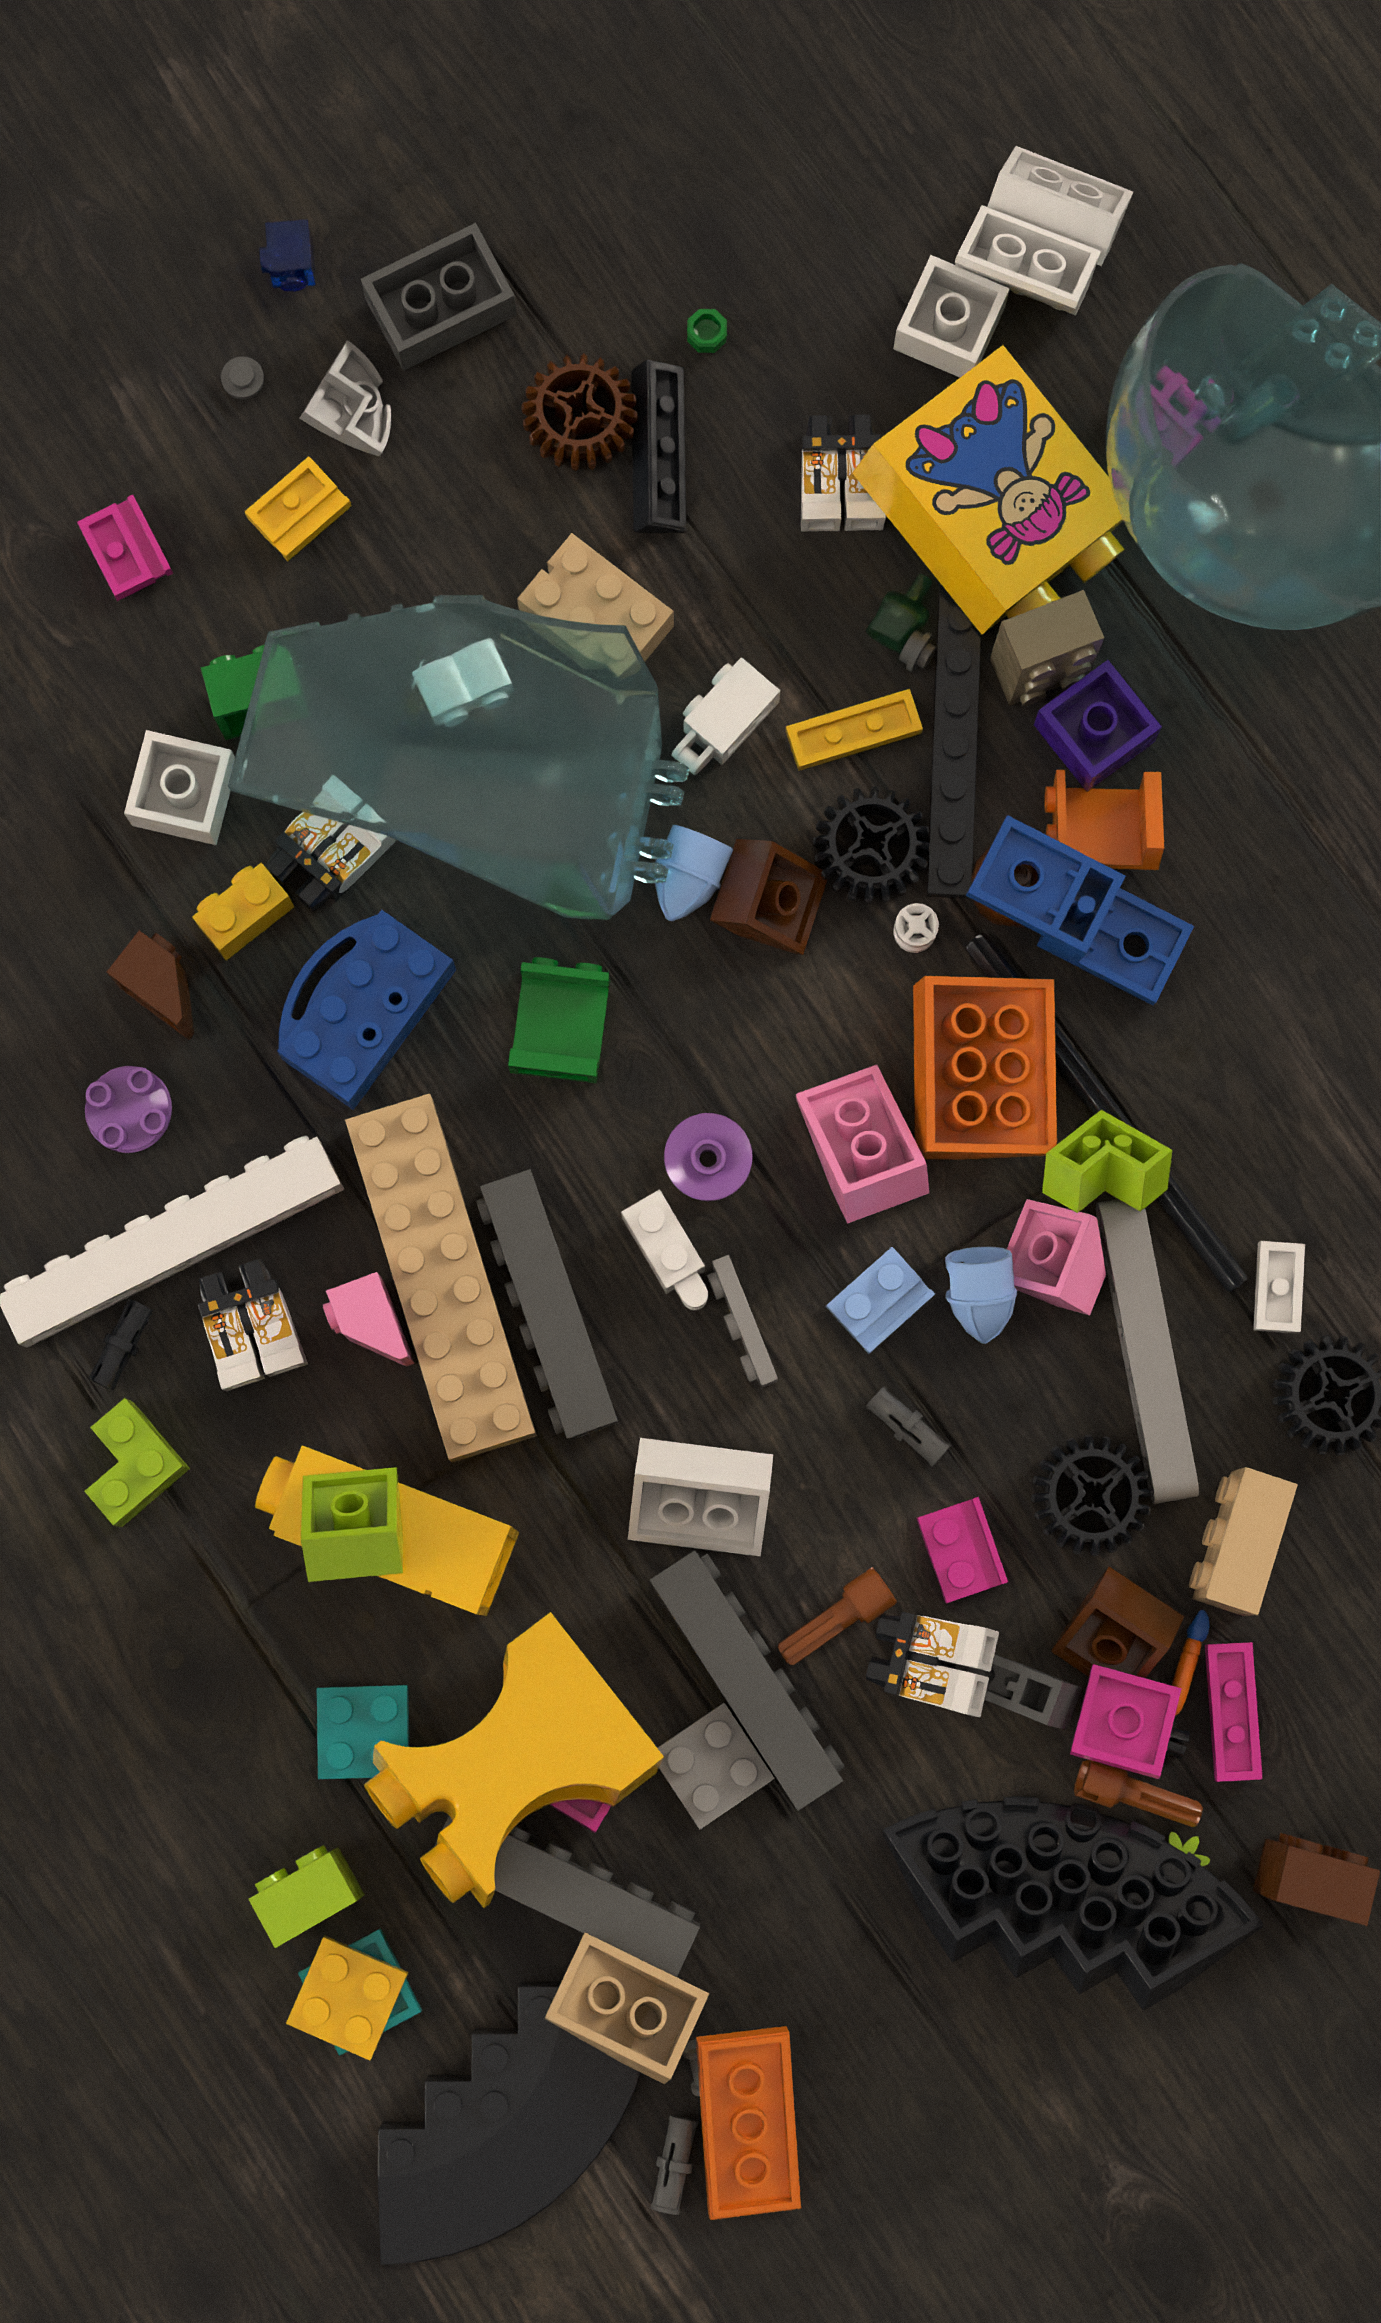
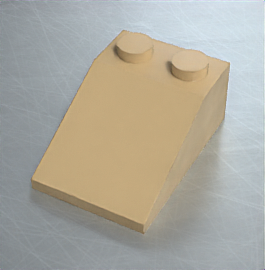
(626, 2008)

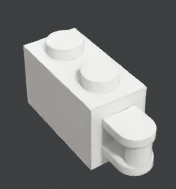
(725, 715)
(667, 1249)

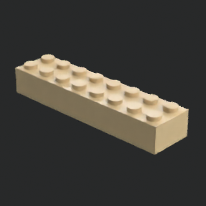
(440, 1278)

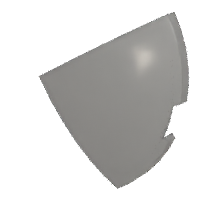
(349, 403)

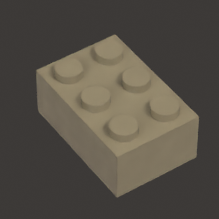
(1046, 648)

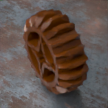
(609, 428)

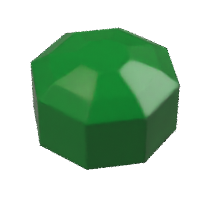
(706, 330)

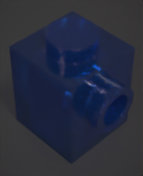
(288, 255)

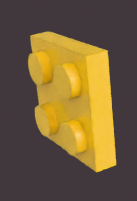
(347, 1998)

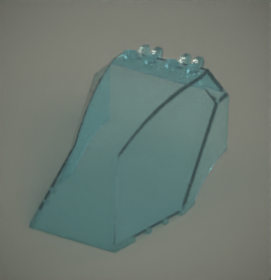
(474, 739)

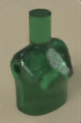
(900, 615)

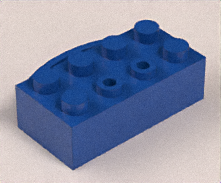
(361, 1005)

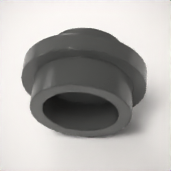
(242, 378)
(918, 651)

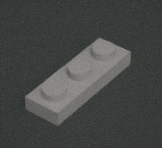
(742, 1323)

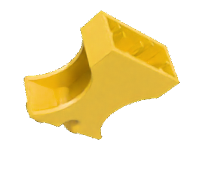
(544, 1742)

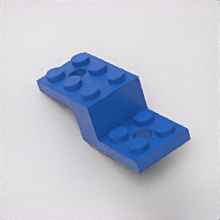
(1080, 910)

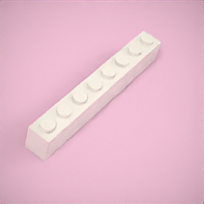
(169, 1241)

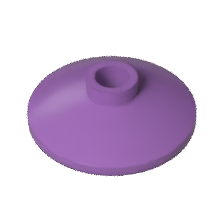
(708, 1134)

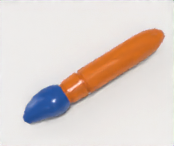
(1189, 1657)

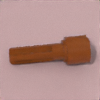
(862, 1600)
(1112, 1785)

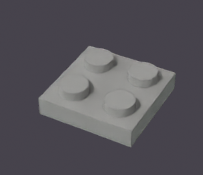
(712, 1766)

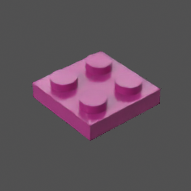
(1125, 1721)

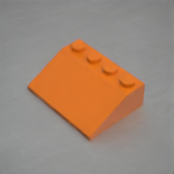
(984, 1067)

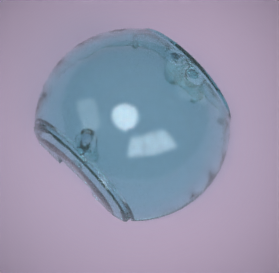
(1253, 449)

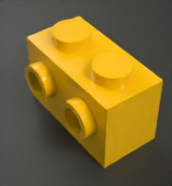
(242, 910)

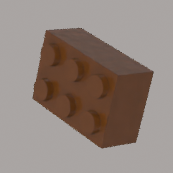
(1319, 1881)

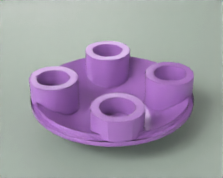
(128, 1109)

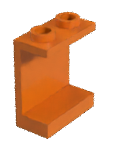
(1110, 824)

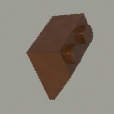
(769, 895)
(155, 979)
(1118, 1628)

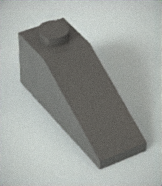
(1028, 1691)

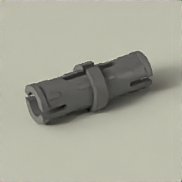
(908, 1426)
(674, 2165)

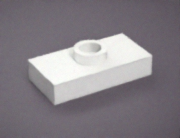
(1279, 1287)

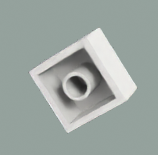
(950, 317)
(180, 787)

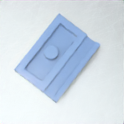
(880, 1300)

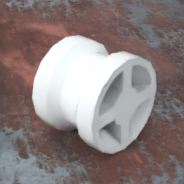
(920, 920)

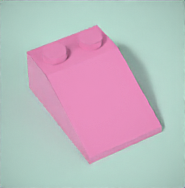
(863, 1143)

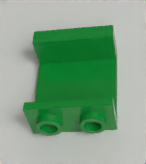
(560, 1020)

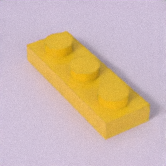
(854, 729)

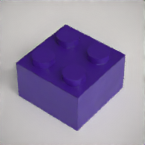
(1097, 725)

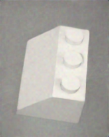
(1060, 199)
(1028, 259)
(700, 1497)

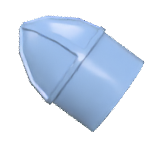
(693, 872)
(981, 1290)

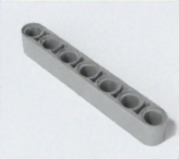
(1147, 1351)

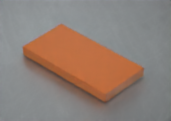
(748, 2122)

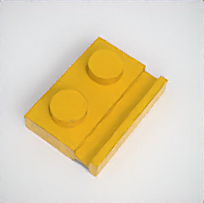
(298, 508)

